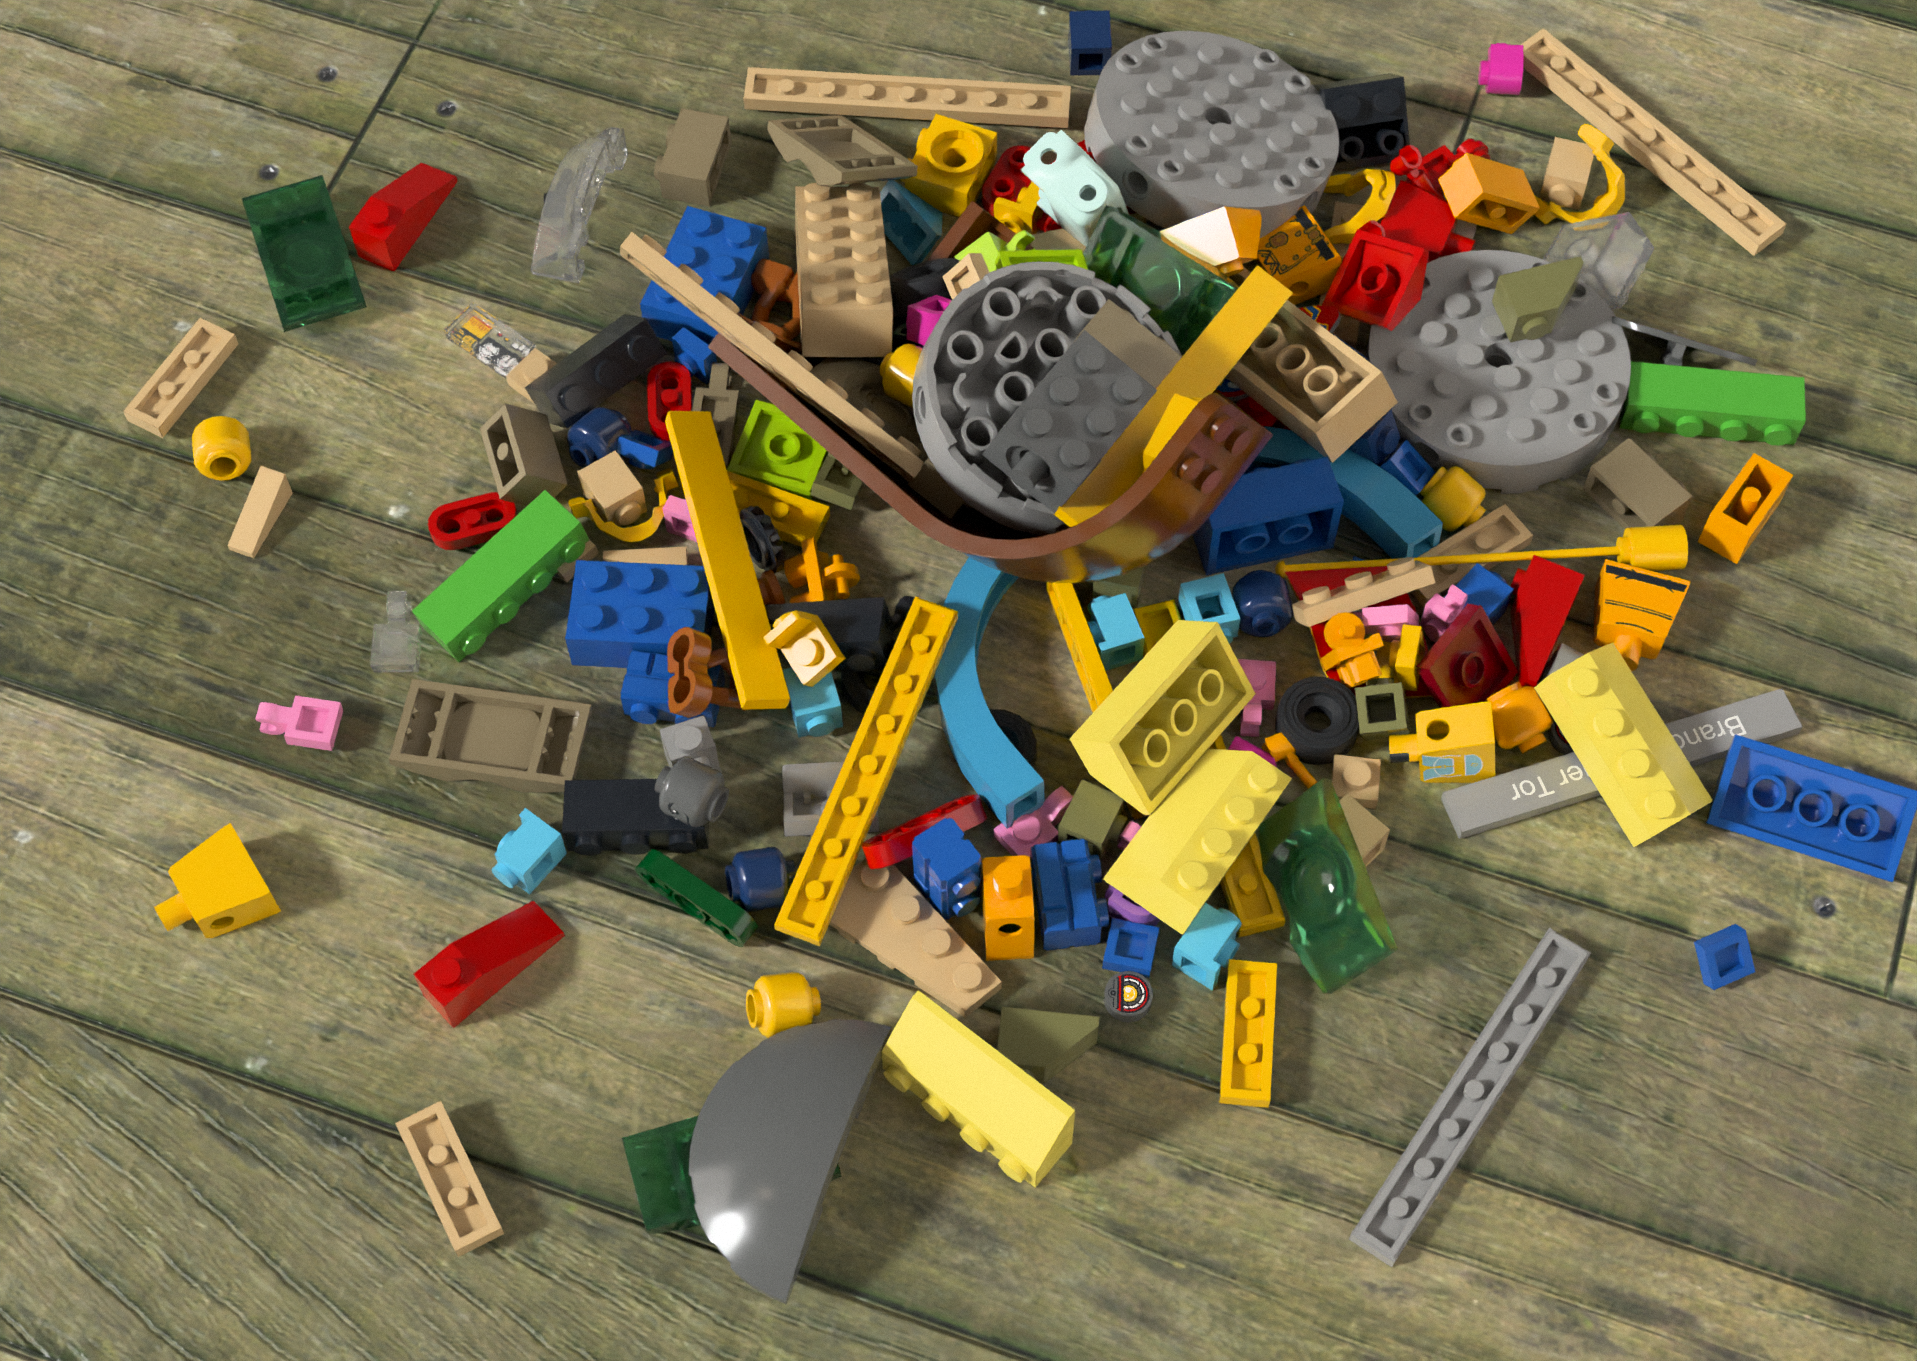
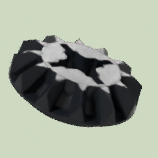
(762, 539)

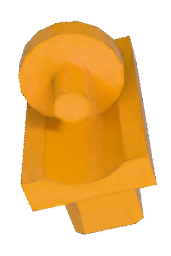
(825, 575)
(1351, 653)

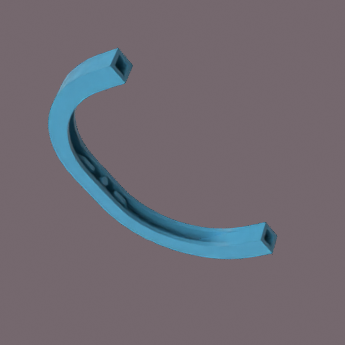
(984, 753)

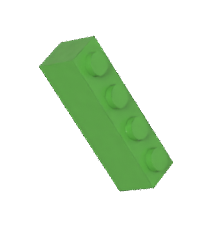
(1714, 403)
(502, 576)

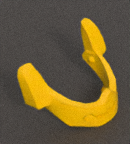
(1605, 204)
(1375, 207)
(664, 481)

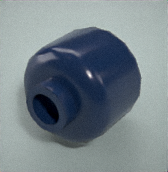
(596, 435)
(1262, 602)
(759, 878)

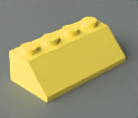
(1164, 714)
(1622, 743)
(1197, 834)
(977, 1091)

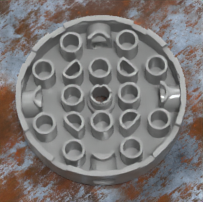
(1210, 126)
(989, 358)
(1497, 406)

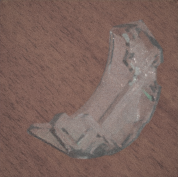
(571, 202)

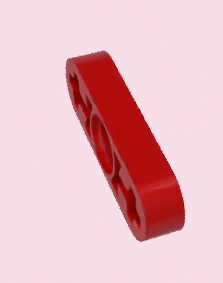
(896, 842)

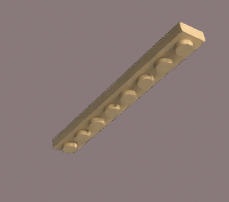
(907, 97)
(1651, 143)
(759, 345)

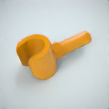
(1282, 749)

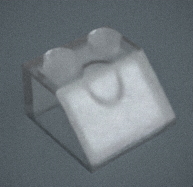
(1612, 254)

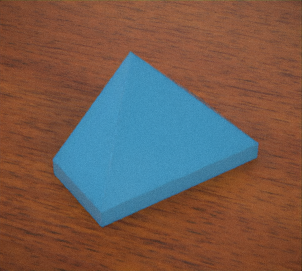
(909, 222)

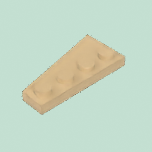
(908, 934)

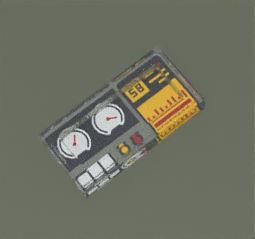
(488, 339)

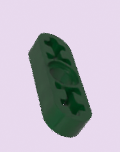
(696, 898)

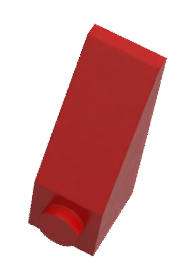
(399, 214)
(1539, 613)
(486, 961)

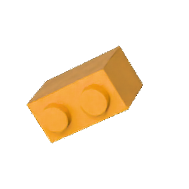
(1488, 193)
(1745, 508)

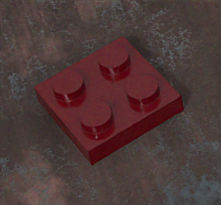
(1467, 661)

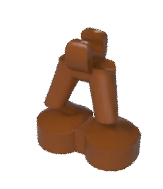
(774, 284)
(691, 687)

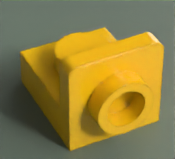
(1020, 214)
(805, 645)
(1401, 657)

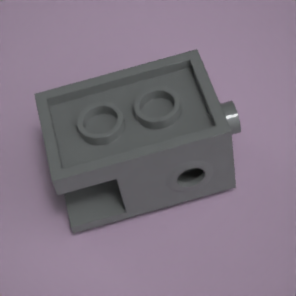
(1069, 422)

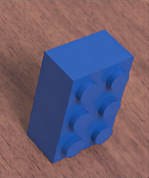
(722, 254)
(1272, 517)
(633, 608)

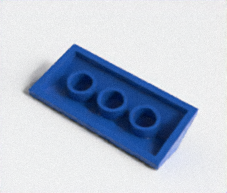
(1813, 807)

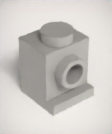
(690, 740)

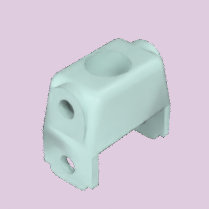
(1072, 187)

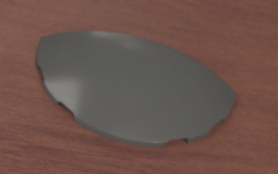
(774, 1143)

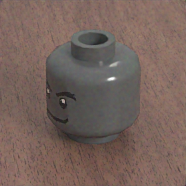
(692, 792)

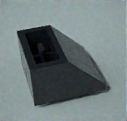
(1368, 119)

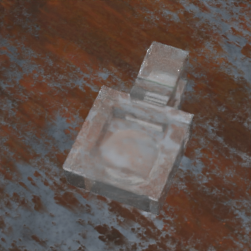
(397, 643)

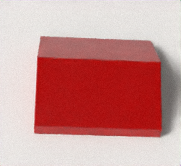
(1378, 280)

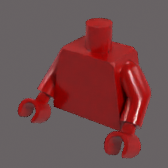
(1419, 212)

